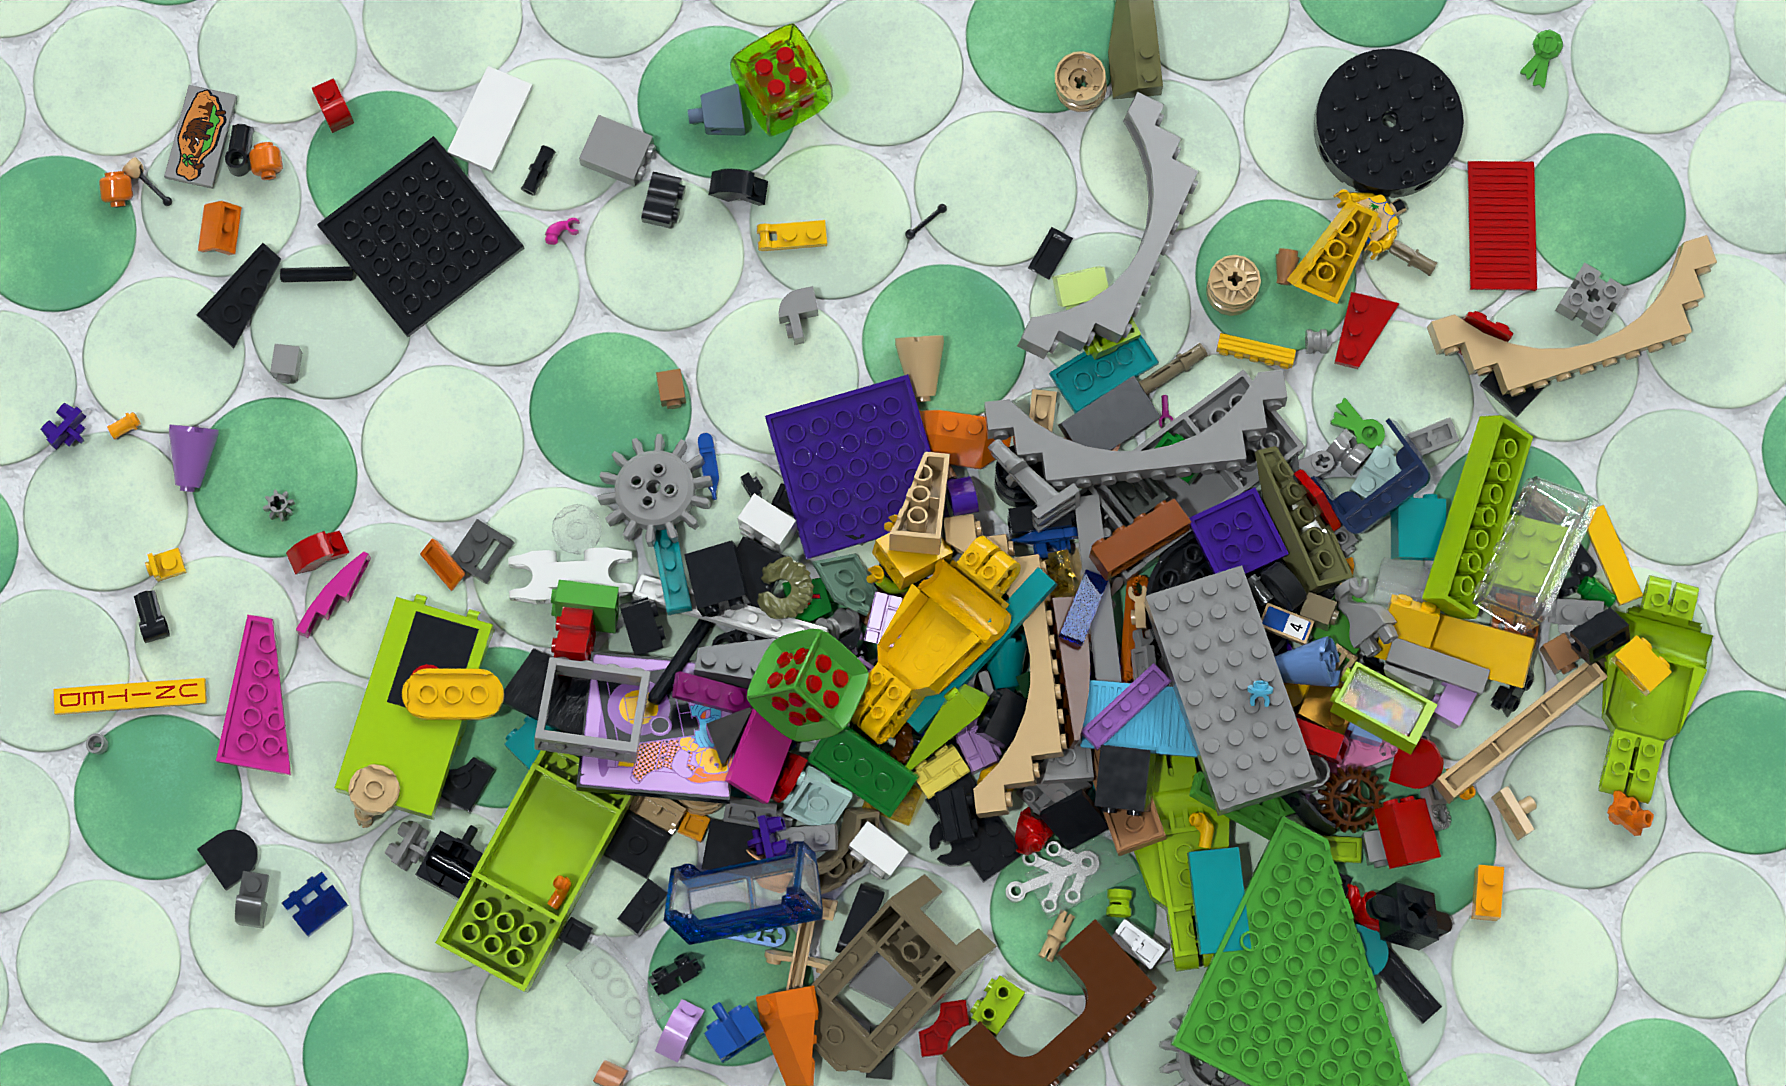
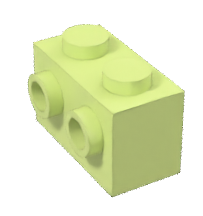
(1079, 286)

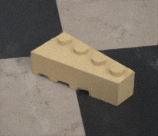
(922, 514)

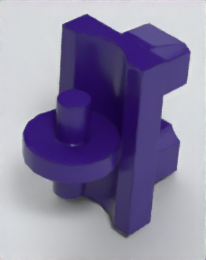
(68, 430)
(768, 828)

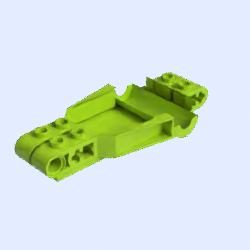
(1653, 719)
(1166, 862)

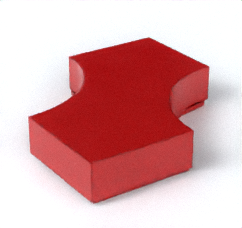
(951, 1018)

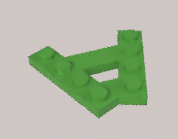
(1258, 818)

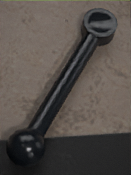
(910, 234)

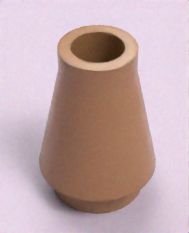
(1285, 264)

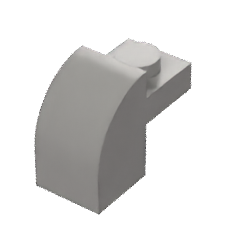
(797, 306)

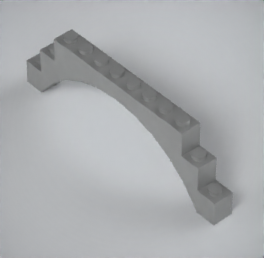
(1167, 189)
(1211, 450)

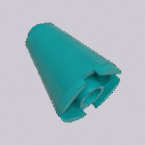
(1008, 662)

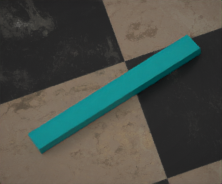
(1020, 607)

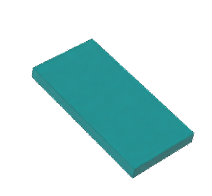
(1086, 379)
(1216, 896)

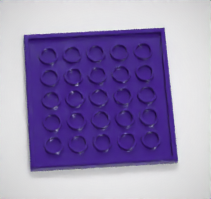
(849, 462)

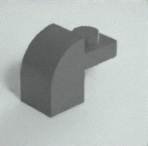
(250, 903)

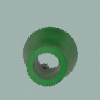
(1594, 590)

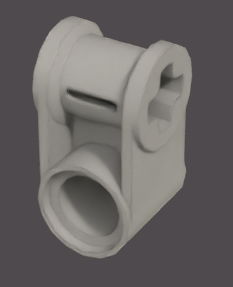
(1310, 463)

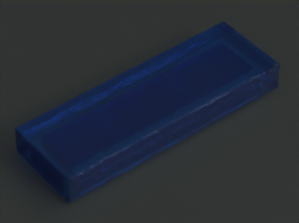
(1083, 607)

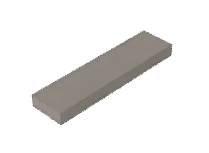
(1437, 666)

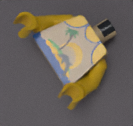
(1385, 227)

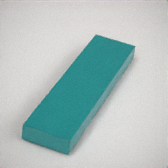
(671, 574)

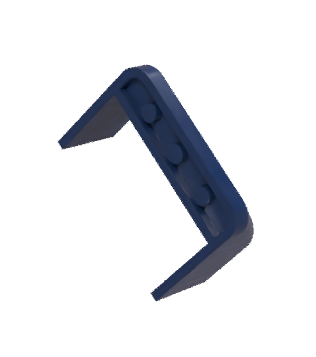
(1360, 514)

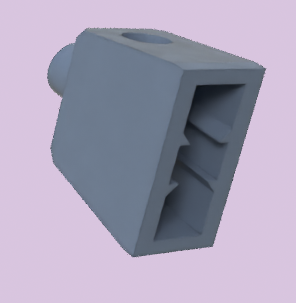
(720, 112)

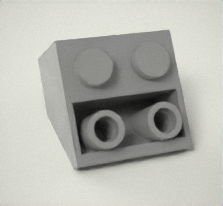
(1045, 795)

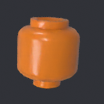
(265, 160)
(116, 188)

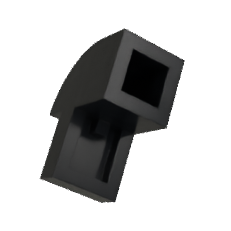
(738, 184)

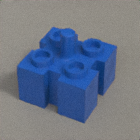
(733, 1031)

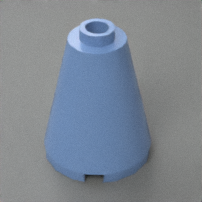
(1311, 664)

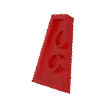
(1362, 325)

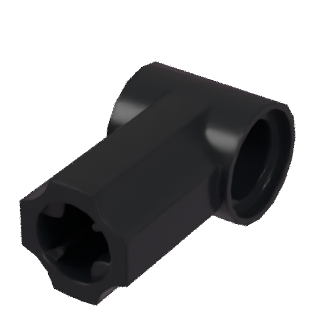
(239, 148)
(153, 623)

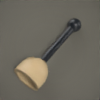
(135, 170)

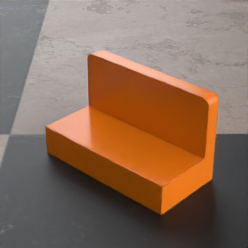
(219, 227)

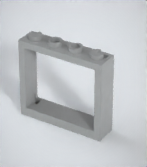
(588, 745)

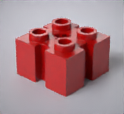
(575, 634)

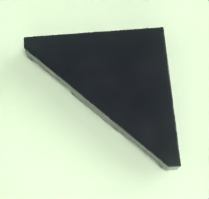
(727, 733)

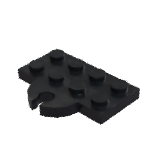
(991, 848)

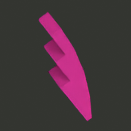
(340, 587)

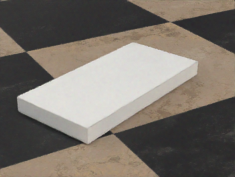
(490, 119)

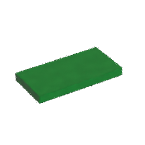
(864, 769)

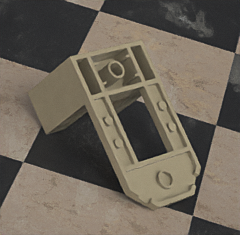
(917, 953)

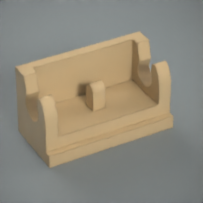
(659, 811)

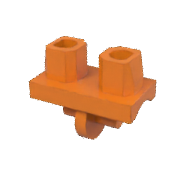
(1628, 813)

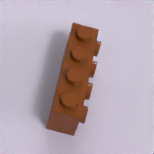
(1139, 539)

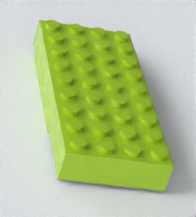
(545, 833)

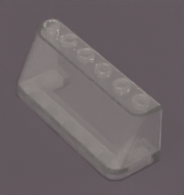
(1534, 553)

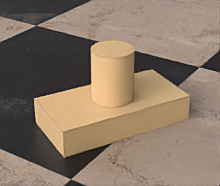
(1515, 812)

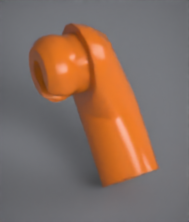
(562, 888)

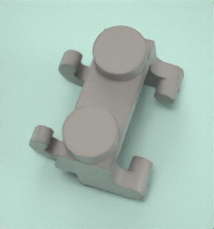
(840, 622)

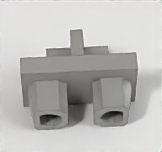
(411, 846)

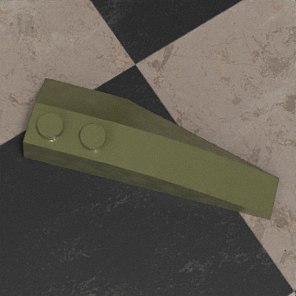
(1134, 50)
(1312, 547)

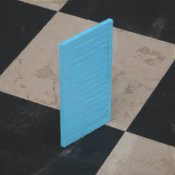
(1155, 727)

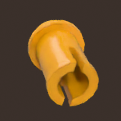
(124, 425)

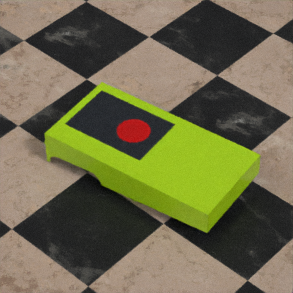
(385, 730)

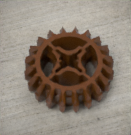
(1353, 788)

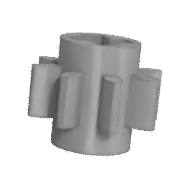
(285, 507)

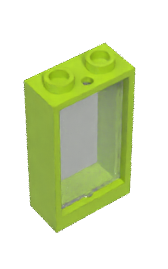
(1382, 707)

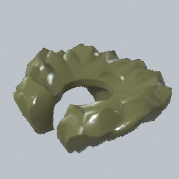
(801, 589)

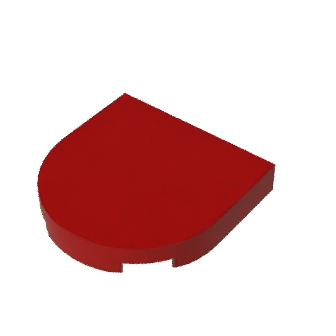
(1419, 768)
(788, 776)

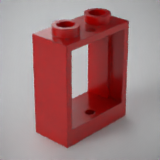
(1324, 742)

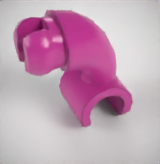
(555, 229)

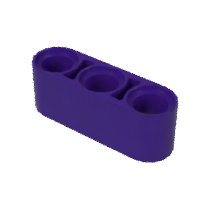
(962, 496)

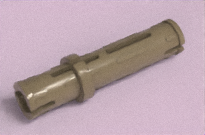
(1181, 363)

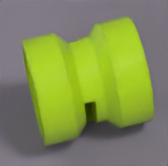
(1119, 903)

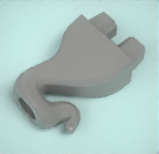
(1365, 619)

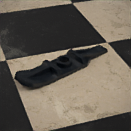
(1309, 813)

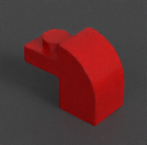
(315, 550)

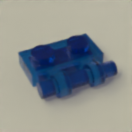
(319, 910)

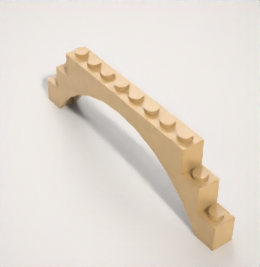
(1524, 366)
(1040, 727)

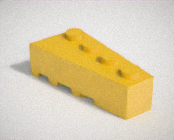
(1335, 253)

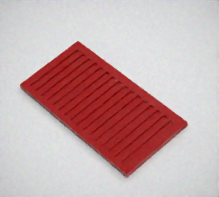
(1502, 225)

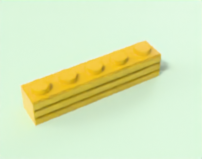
(1255, 351)

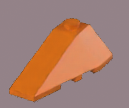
(789, 1028)

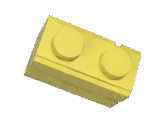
(940, 770)

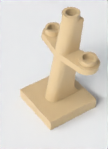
(800, 956)

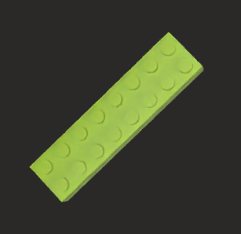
(1477, 514)

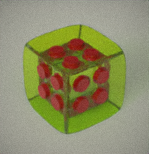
(781, 79)

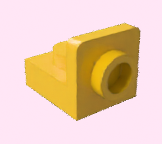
(165, 564)

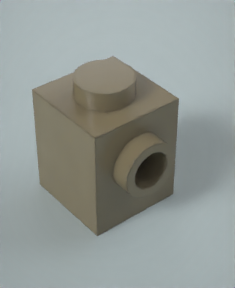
(1320, 610)

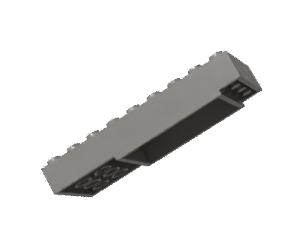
(1205, 489)
(1212, 655)

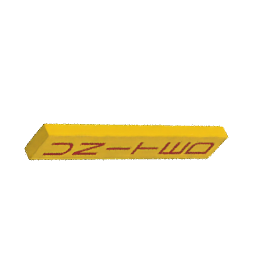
(130, 696)

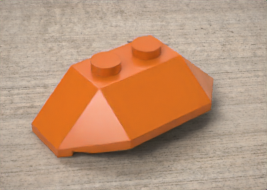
(960, 436)

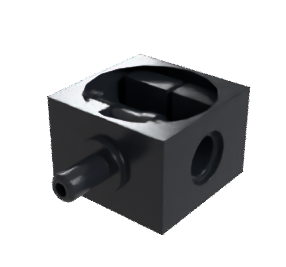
(450, 863)

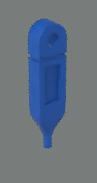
(710, 468)
(1048, 536)

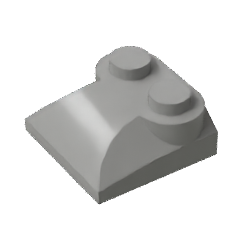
(1411, 680)

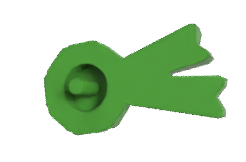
(1546, 46)
(1367, 431)

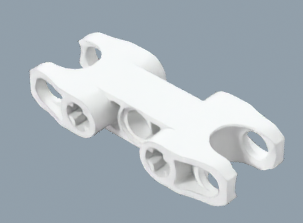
(547, 572)

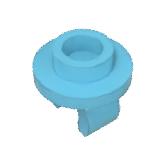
(1262, 689)

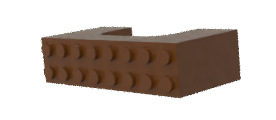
(1112, 994)

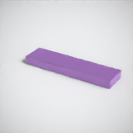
(1125, 706)

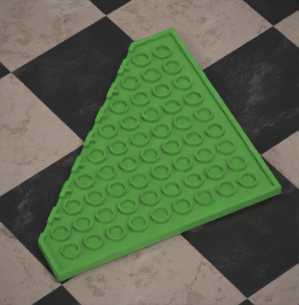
(1303, 995)

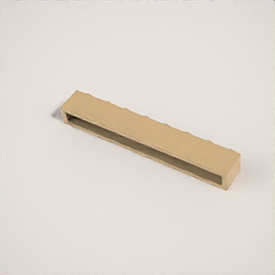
(1519, 731)

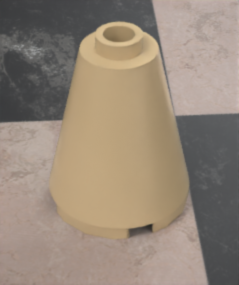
(921, 361)

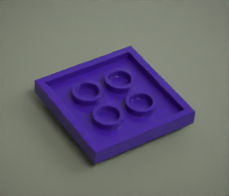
(1238, 534)

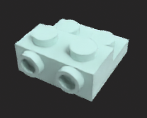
(1376, 471)
(816, 799)

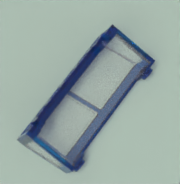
(744, 896)

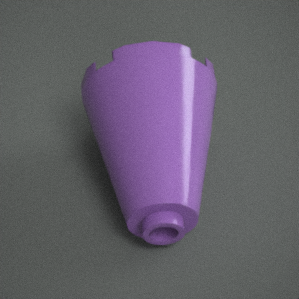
(191, 454)

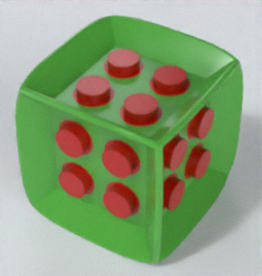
(808, 685)

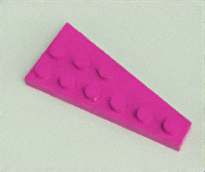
(255, 717)

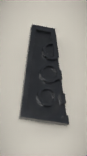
(238, 298)

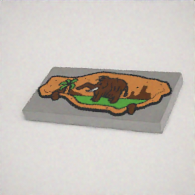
(200, 136)

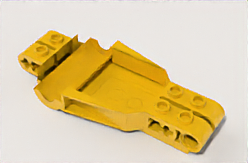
(941, 635)

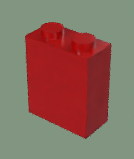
(1407, 832)

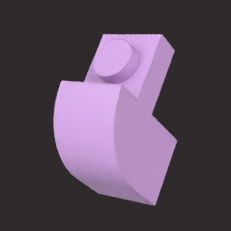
(679, 1030)

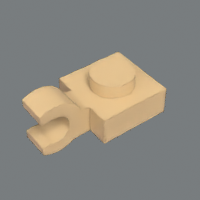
(1138, 616)

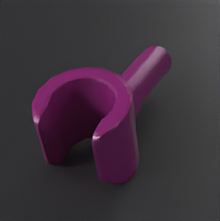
(1165, 412)

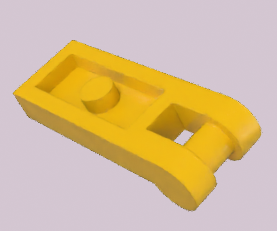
(792, 235)

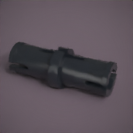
(538, 170)

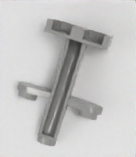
(1050, 503)

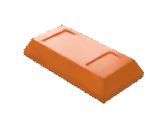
(442, 564)

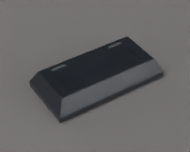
(1050, 253)

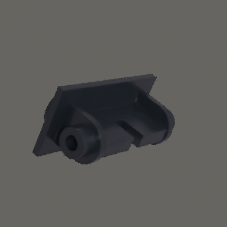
(1509, 698)
(682, 967)

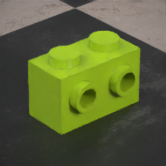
(997, 1005)

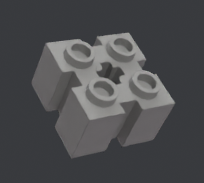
(1576, 301)

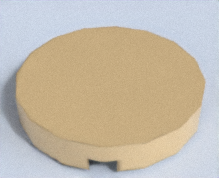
(374, 789)

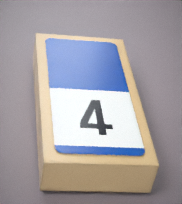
(1286, 624)

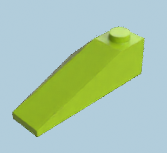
(956, 712)

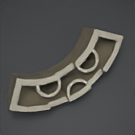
(838, 865)

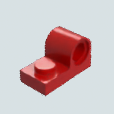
(332, 105)

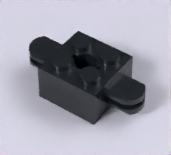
(1408, 916)

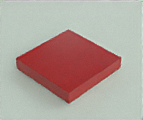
(1318, 498)

